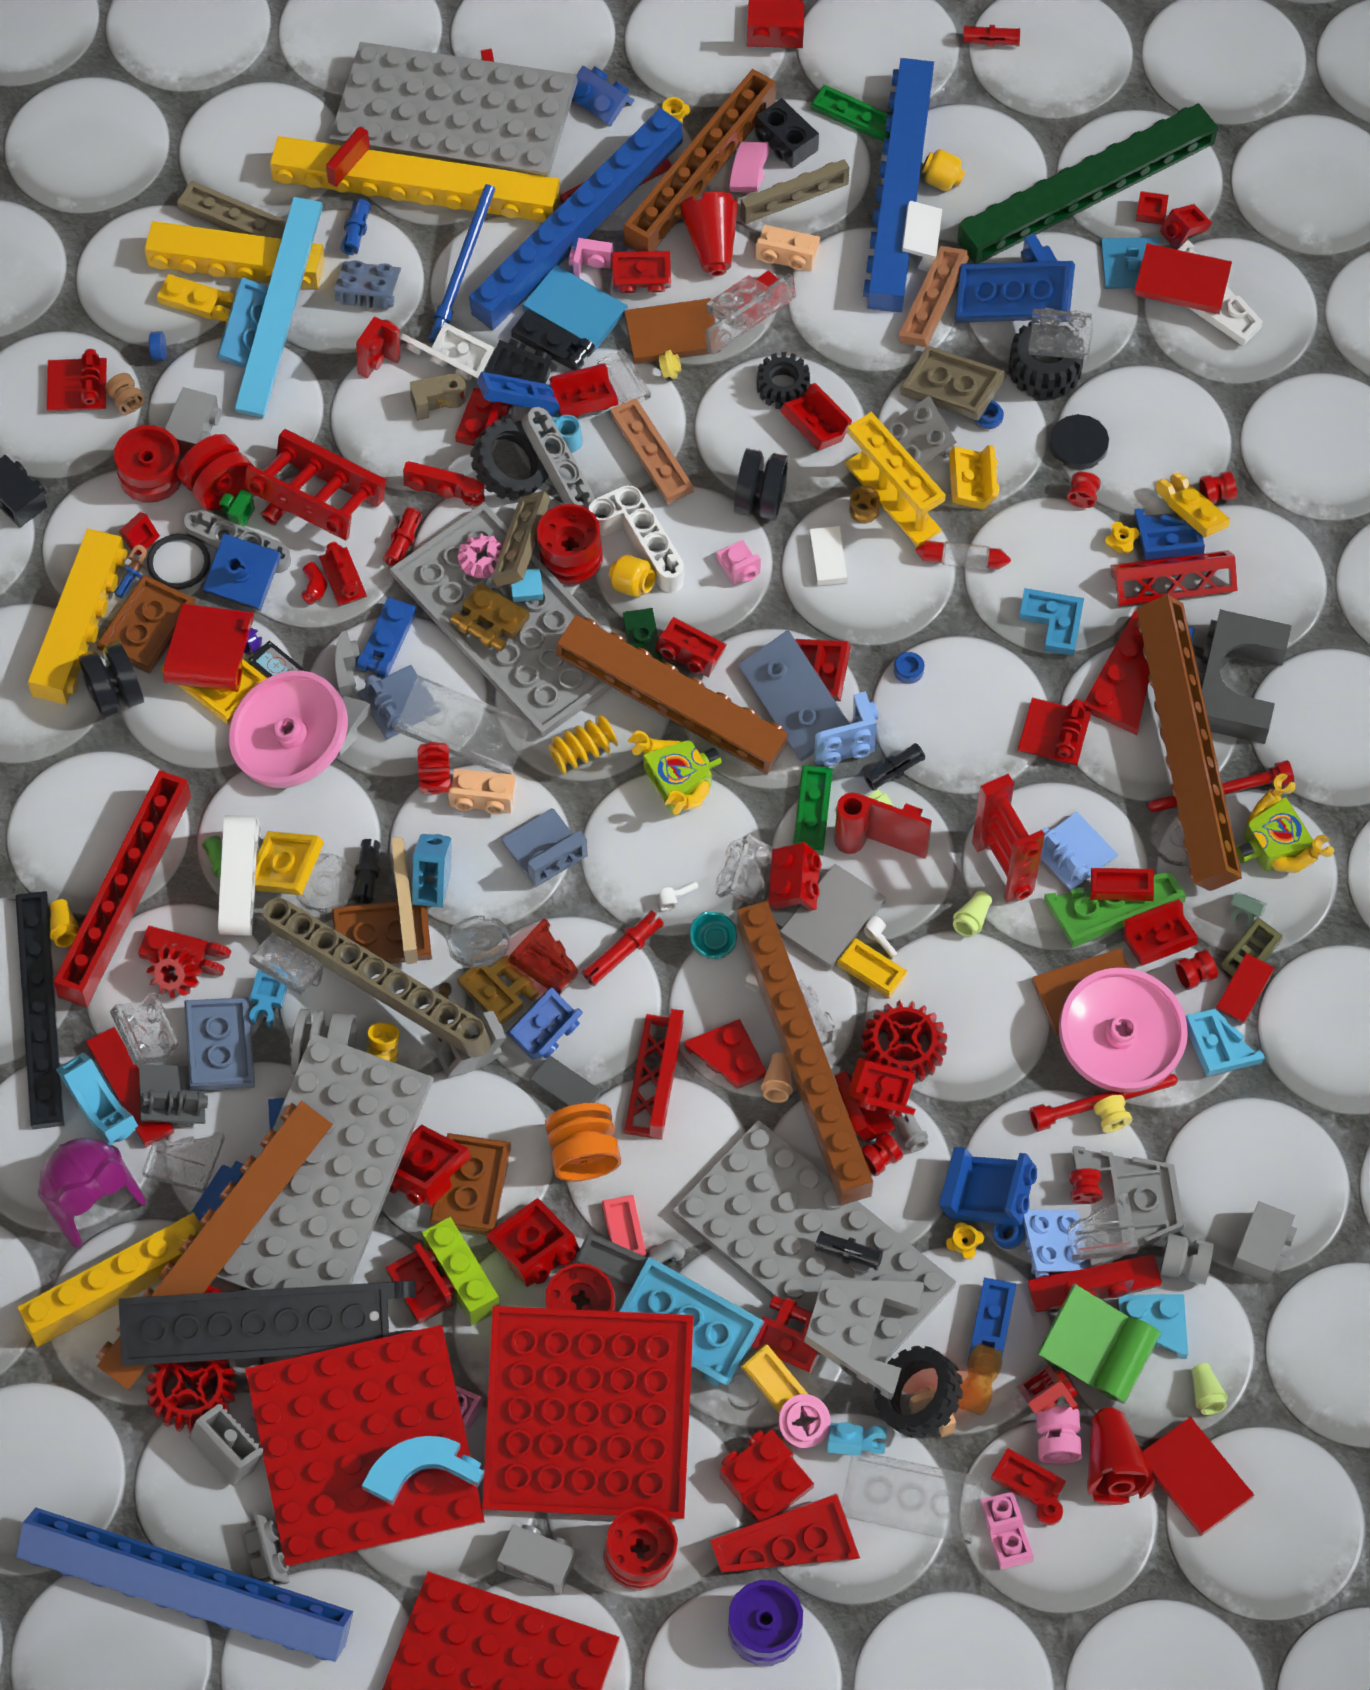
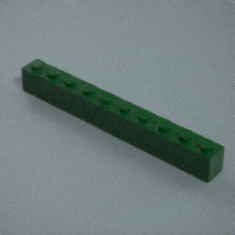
(1087, 183)

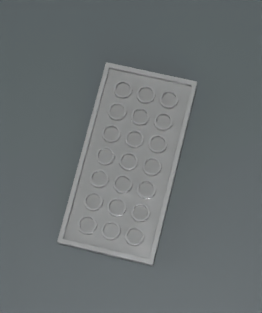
(455, 108)
(527, 670)
(334, 1199)
(764, 1217)

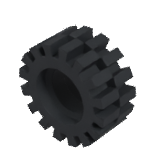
(782, 366)

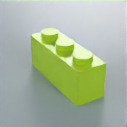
(459, 1264)

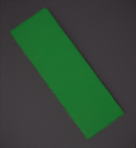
(851, 112)
(813, 807)

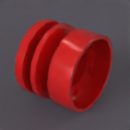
(570, 543)
(579, 1279)
(658, 1541)

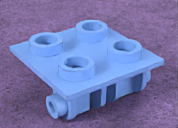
(1075, 849)
(1049, 1241)

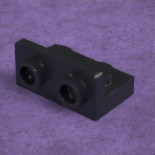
(514, 361)

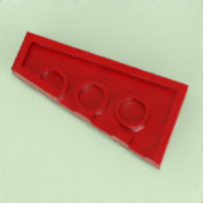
(1122, 683)
(795, 1537)

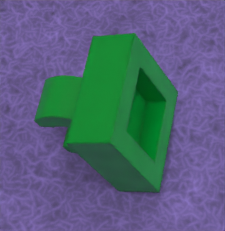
(238, 509)

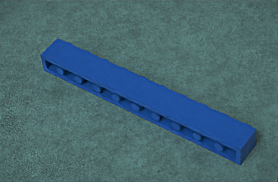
(900, 185)
(576, 219)
(184, 1584)

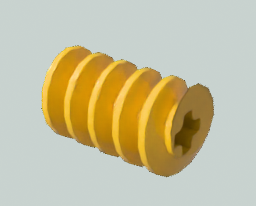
(581, 743)

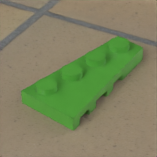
(1089, 919)

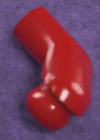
(316, 586)

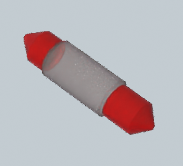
(962, 555)

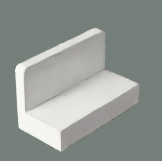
(922, 233)

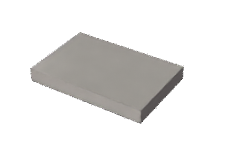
(840, 916)

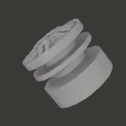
(340, 1029)

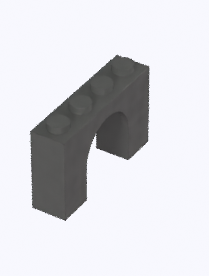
(1237, 638)

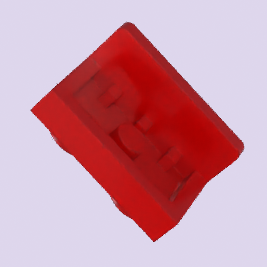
(641, 270)
(584, 391)
(817, 418)
(690, 647)
(794, 877)
(1159, 933)
(882, 1086)
(865, 1122)
(432, 1290)

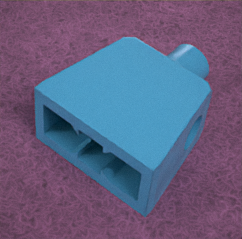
(431, 858)

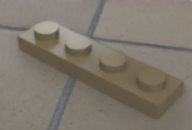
(795, 191)
(229, 212)
(520, 539)

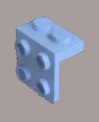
(850, 740)

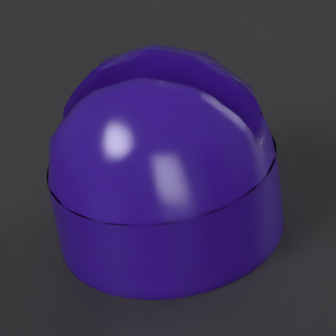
(253, 642)

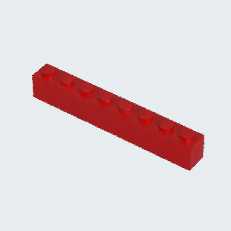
(122, 889)

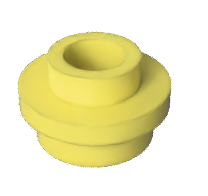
(669, 364)

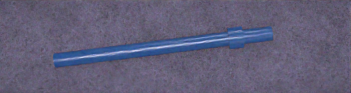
(444, 311)

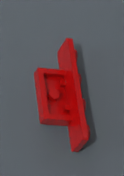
(1102, 1281)

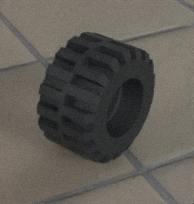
(1041, 377)

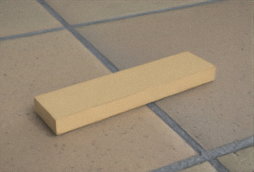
(404, 900)

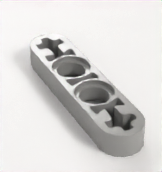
(553, 462)
(217, 523)

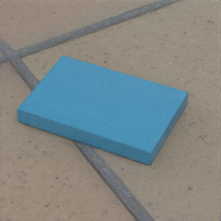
(575, 306)

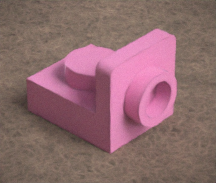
(591, 253)
(739, 562)

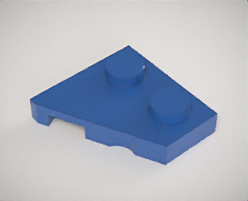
(1167, 536)

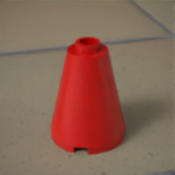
(712, 229)
(1116, 1460)

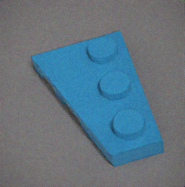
(242, 322)

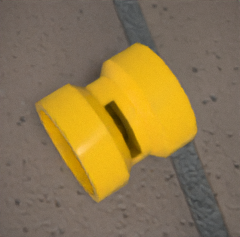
(383, 1041)

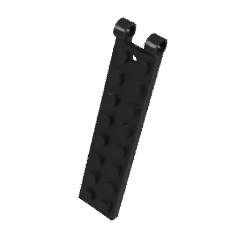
(255, 1322)

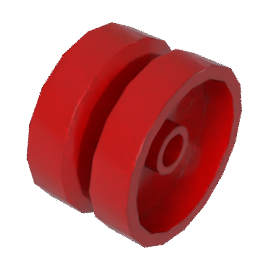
(148, 463)
(213, 469)

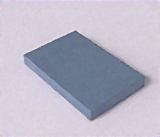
(219, 1044)

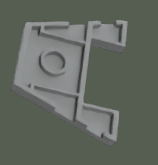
(1150, 1191)
(847, 1320)

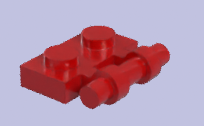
(784, 1341)

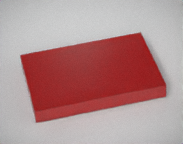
(1183, 278)
(1196, 1476)

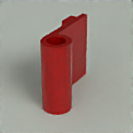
(208, 648)
(864, 818)

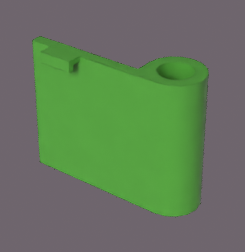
(1098, 1344)

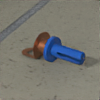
(131, 571)

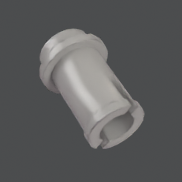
(914, 1137)

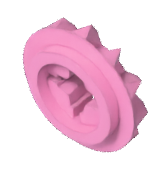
(468, 557)
(816, 1430)

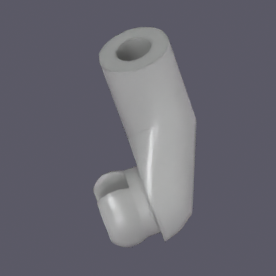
(668, 1250)

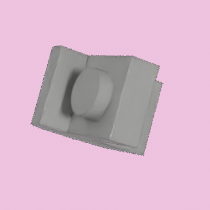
(457, 1063)

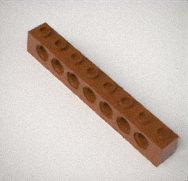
(699, 162)

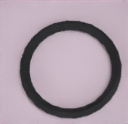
(159, 543)

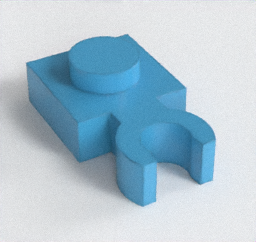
(267, 995)

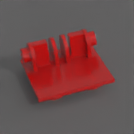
(77, 383)
(1055, 730)

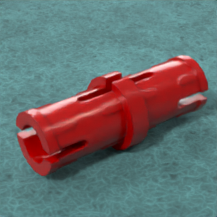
(991, 35)
(402, 536)

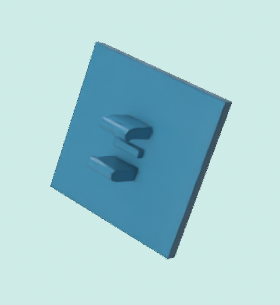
(1123, 260)

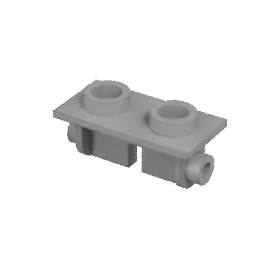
(263, 1537)

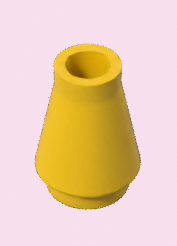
(62, 924)

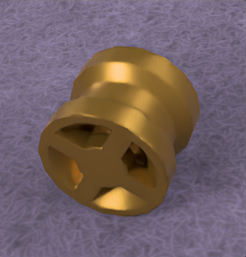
(867, 497)

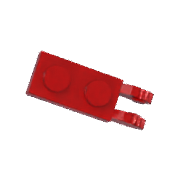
(444, 483)
(157, 938)

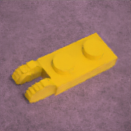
(195, 298)
(1192, 505)

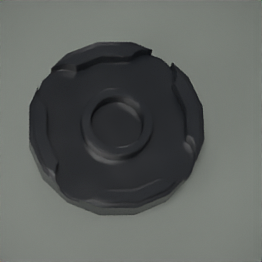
(1079, 441)

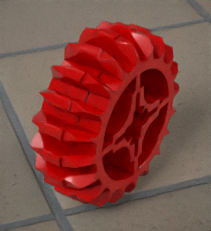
(919, 1024)
(181, 1396)

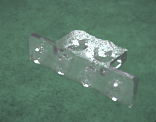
(744, 307)

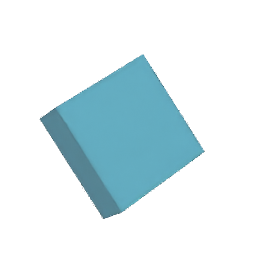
(529, 588)

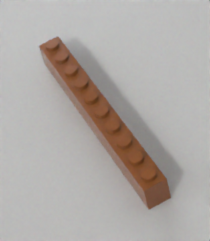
(1188, 743)
(804, 1053)
(232, 1221)

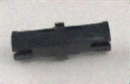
(894, 766)
(366, 871)
(827, 1244)

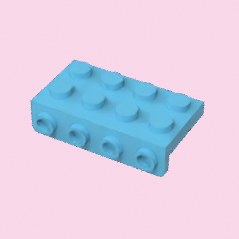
(720, 1328)

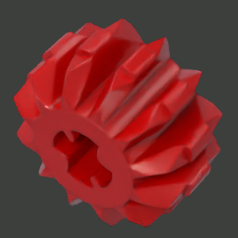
(434, 768)
(163, 971)

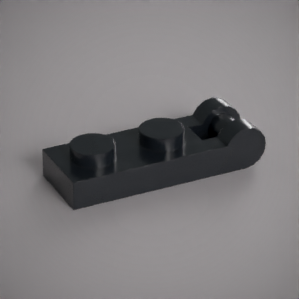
(553, 340)

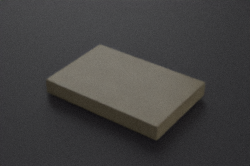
(953, 382)

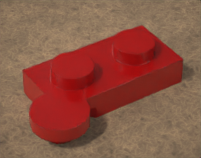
(1032, 1484)

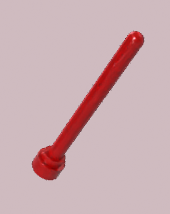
(1235, 785)
(1044, 1116)

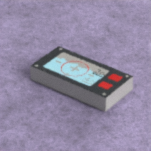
(272, 660)

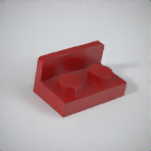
(377, 342)
(478, 416)
(1045, 1388)

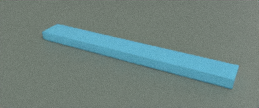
(278, 307)

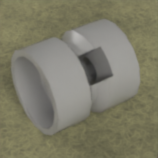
(1186, 1259)

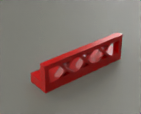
(1174, 566)
(665, 1071)

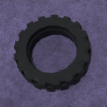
(488, 471)
(944, 1399)

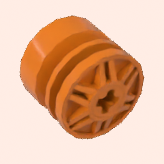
(583, 1142)

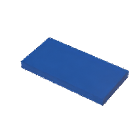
(1012, 290)

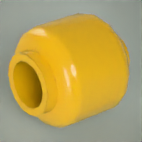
(942, 170)
(632, 576)

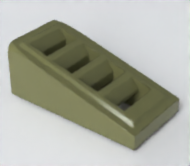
(1263, 929)

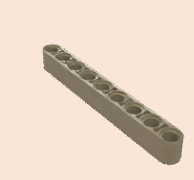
(382, 987)

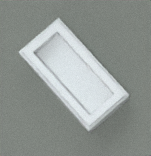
(828, 555)

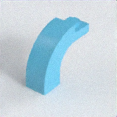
(96, 1100)
(414, 1455)

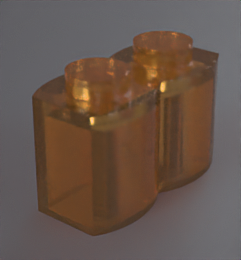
(983, 1369)

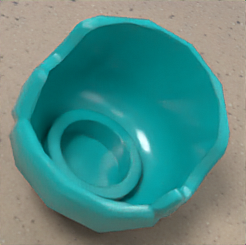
(713, 935)

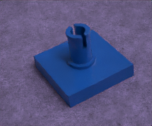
(242, 572)

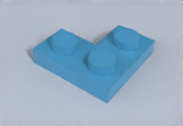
(1057, 611)

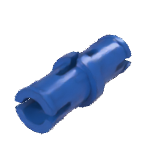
(355, 227)

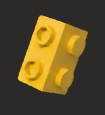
(973, 476)

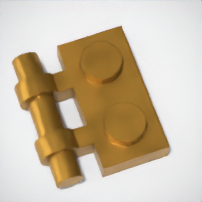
(493, 610)
(492, 994)

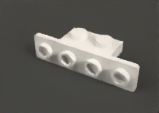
(457, 349)

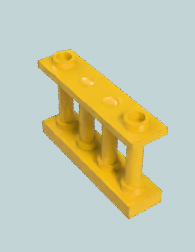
(902, 484)

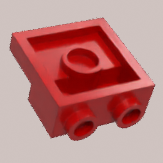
(428, 1166)
(533, 1243)
(765, 1476)

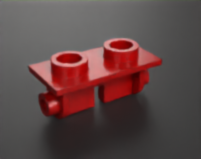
(342, 574)

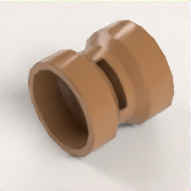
(126, 396)

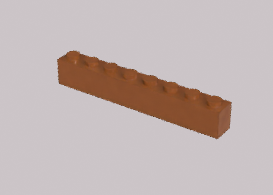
(672, 693)

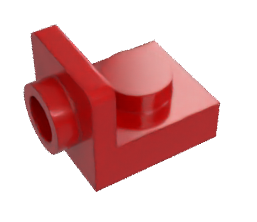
(1184, 223)

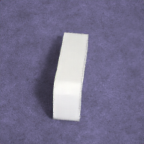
(643, 540)
(238, 874)

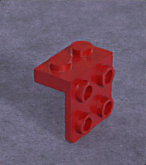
(775, 23)

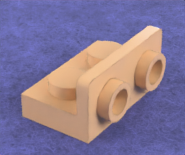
(787, 248)
(482, 791)

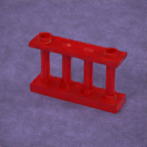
(325, 465)
(1003, 833)

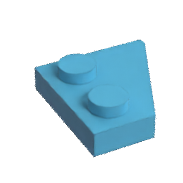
(1219, 1044)
(1164, 1313)

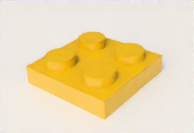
(286, 862)

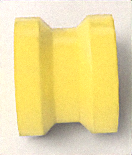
(1112, 1113)

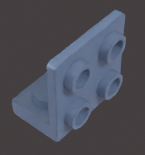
(545, 847)

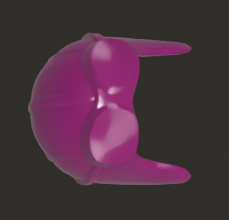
(79, 1176)

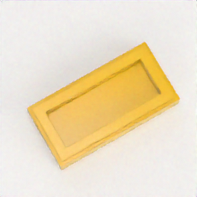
(872, 968)
(772, 1377)

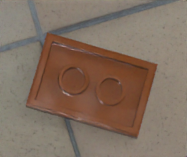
(668, 327)
(146, 622)
(379, 929)
(1057, 984)
(475, 1187)

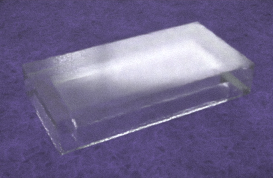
(625, 377)

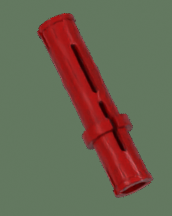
(622, 948)

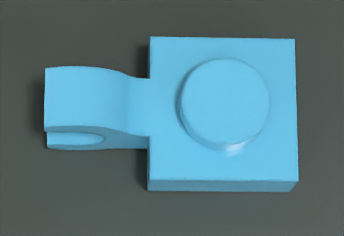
(850, 1439)

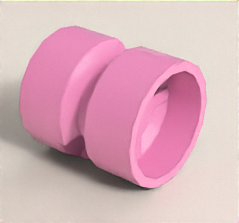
(1059, 1438)

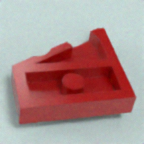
(829, 661)

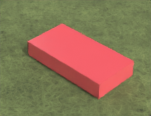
(623, 1223)

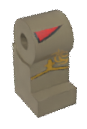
(437, 393)

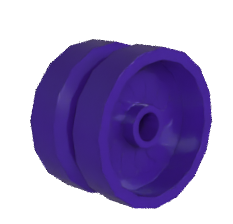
(765, 1602)

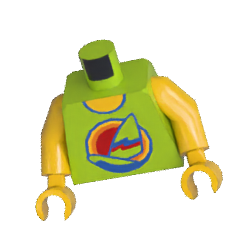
(677, 770)
(1278, 835)

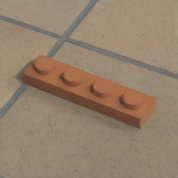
(933, 296)
(651, 451)

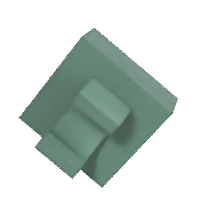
(1246, 905)

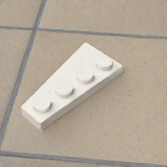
(1235, 317)

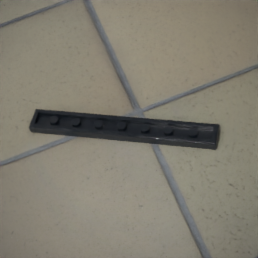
(39, 1010)

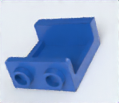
(987, 1188)

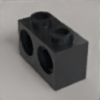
(786, 133)

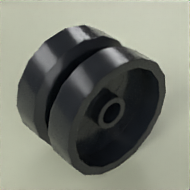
(761, 484)
(106, 681)

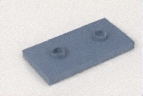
(792, 693)

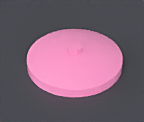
(288, 729)
(1123, 1030)

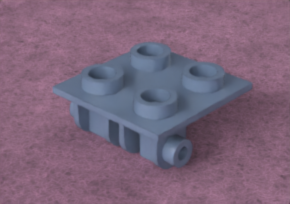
(368, 281)
(388, 698)

